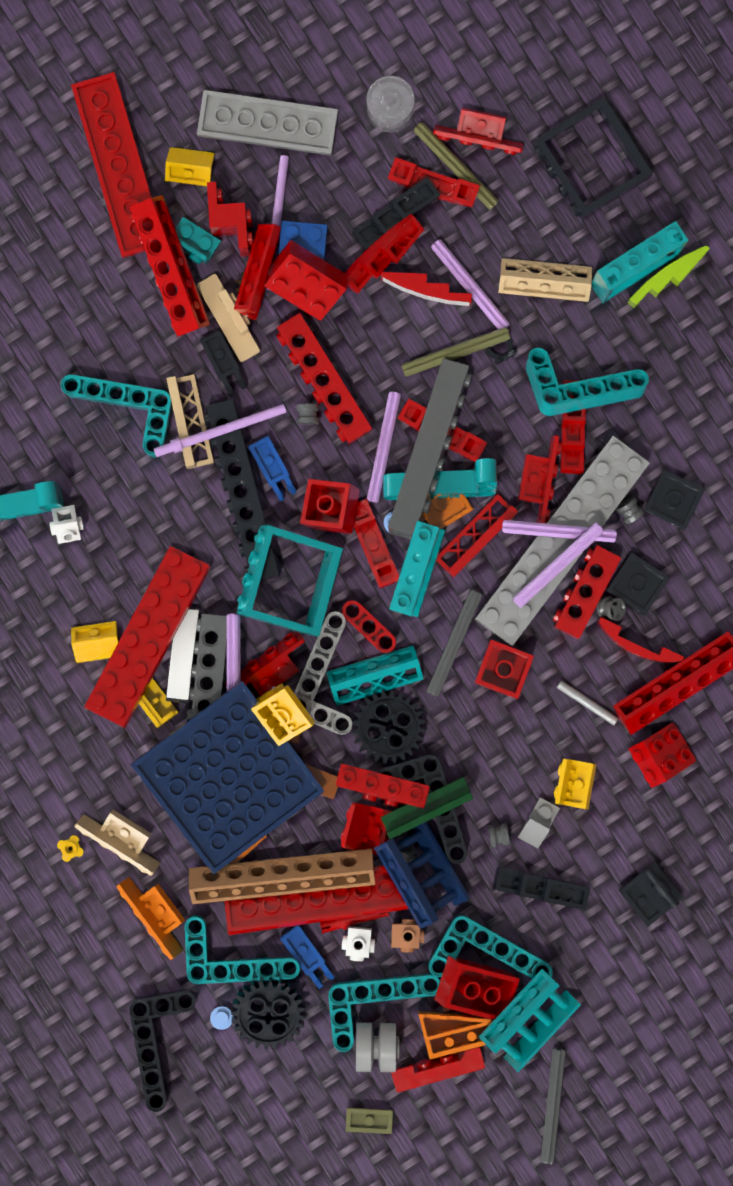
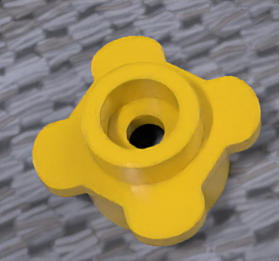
(74, 843)

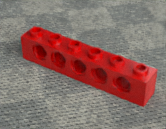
(179, 272)
(298, 327)
(676, 684)

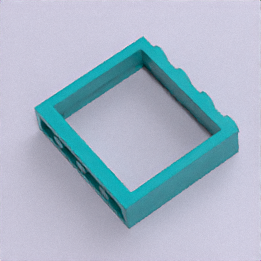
(639, 262)
(322, 590)

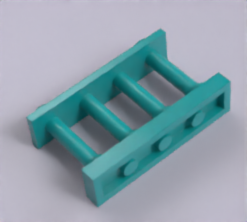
(417, 569)
(520, 1010)

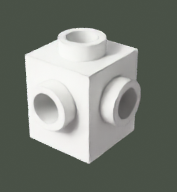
(66, 524)
(358, 934)

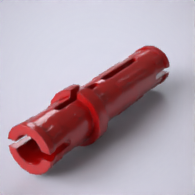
(327, 926)

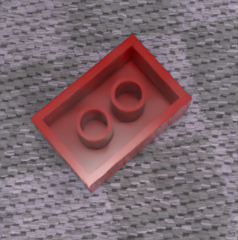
(306, 280)
(475, 988)

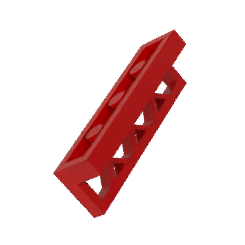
(256, 270)
(481, 542)

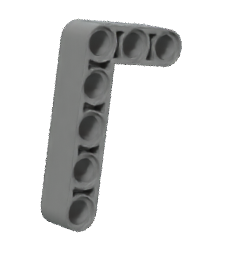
(317, 676)

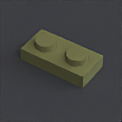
(369, 1120)

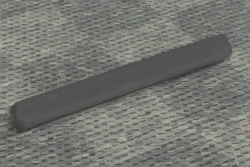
(454, 643)
(553, 1106)

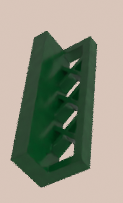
(436, 804)

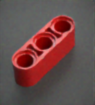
(363, 616)

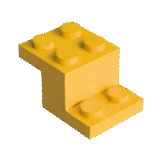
(282, 714)

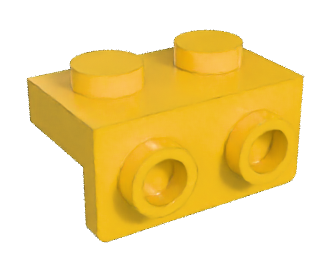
(575, 783)

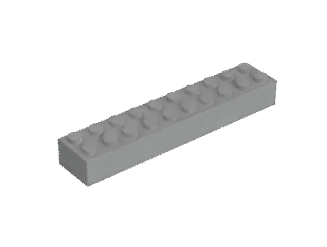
(588, 503)

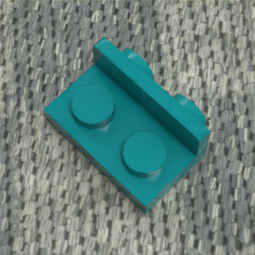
(196, 241)

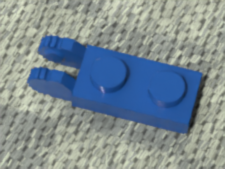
(271, 465)
(306, 954)

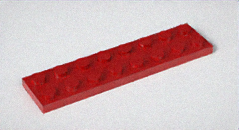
(113, 155)
(147, 637)
(313, 907)

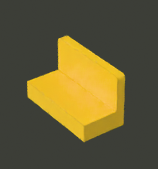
(189, 166)
(94, 641)

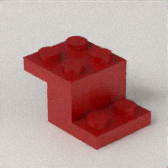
(229, 219)

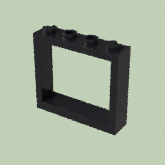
(623, 139)

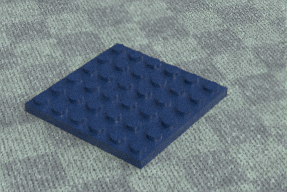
(226, 778)

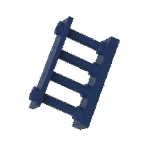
(406, 883)

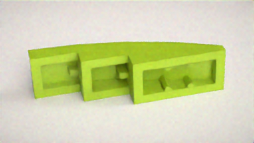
(673, 272)

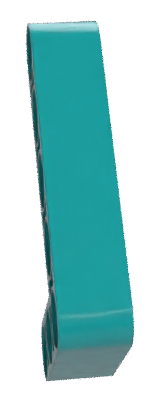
(581, 389)
(126, 400)
(471, 483)
(30, 502)
(488, 946)
(231, 964)
(372, 996)

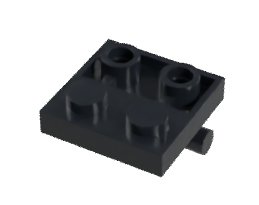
(651, 894)

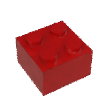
(330, 506)
(503, 669)

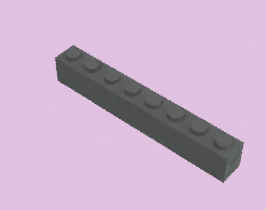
(430, 448)

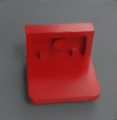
(662, 755)
(364, 828)

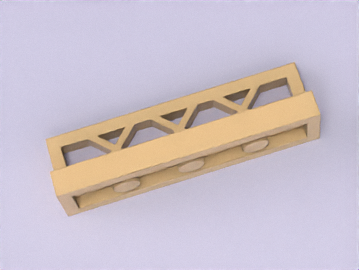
(545, 283)
(180, 418)

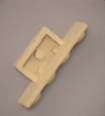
(230, 321)
(122, 838)

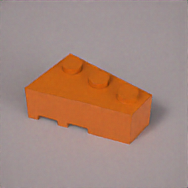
(451, 1032)

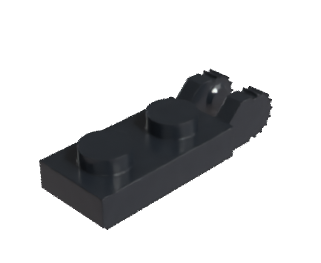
(222, 360)

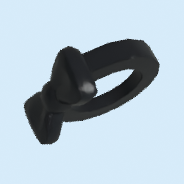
(499, 359)

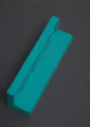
(373, 671)

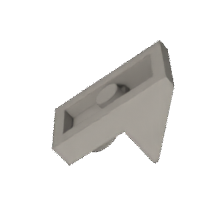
(538, 822)

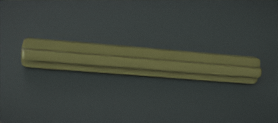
(454, 163)
(456, 351)

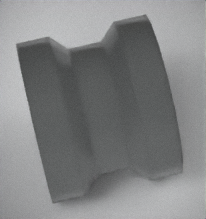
(307, 414)
(630, 510)
(611, 608)
(498, 835)

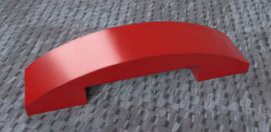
(450, 189)
(462, 442)
(374, 546)
(612, 631)

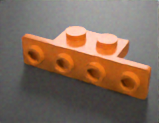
(156, 913)

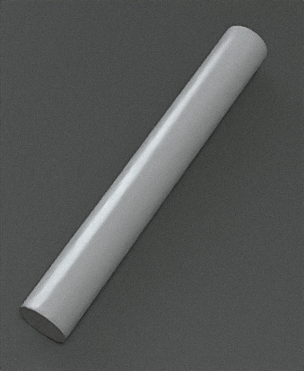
(588, 703)

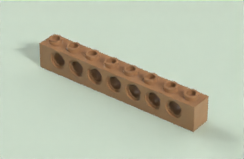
(282, 876)

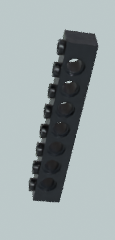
(227, 412)

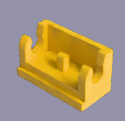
(156, 706)

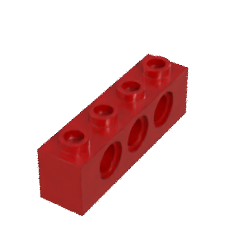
(608, 563)

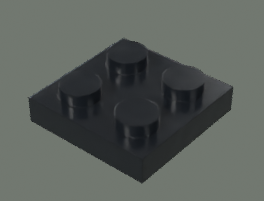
(674, 500)
(638, 584)

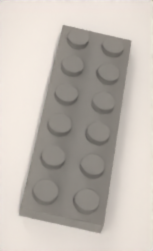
(267, 122)

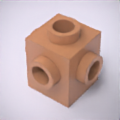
(400, 929)

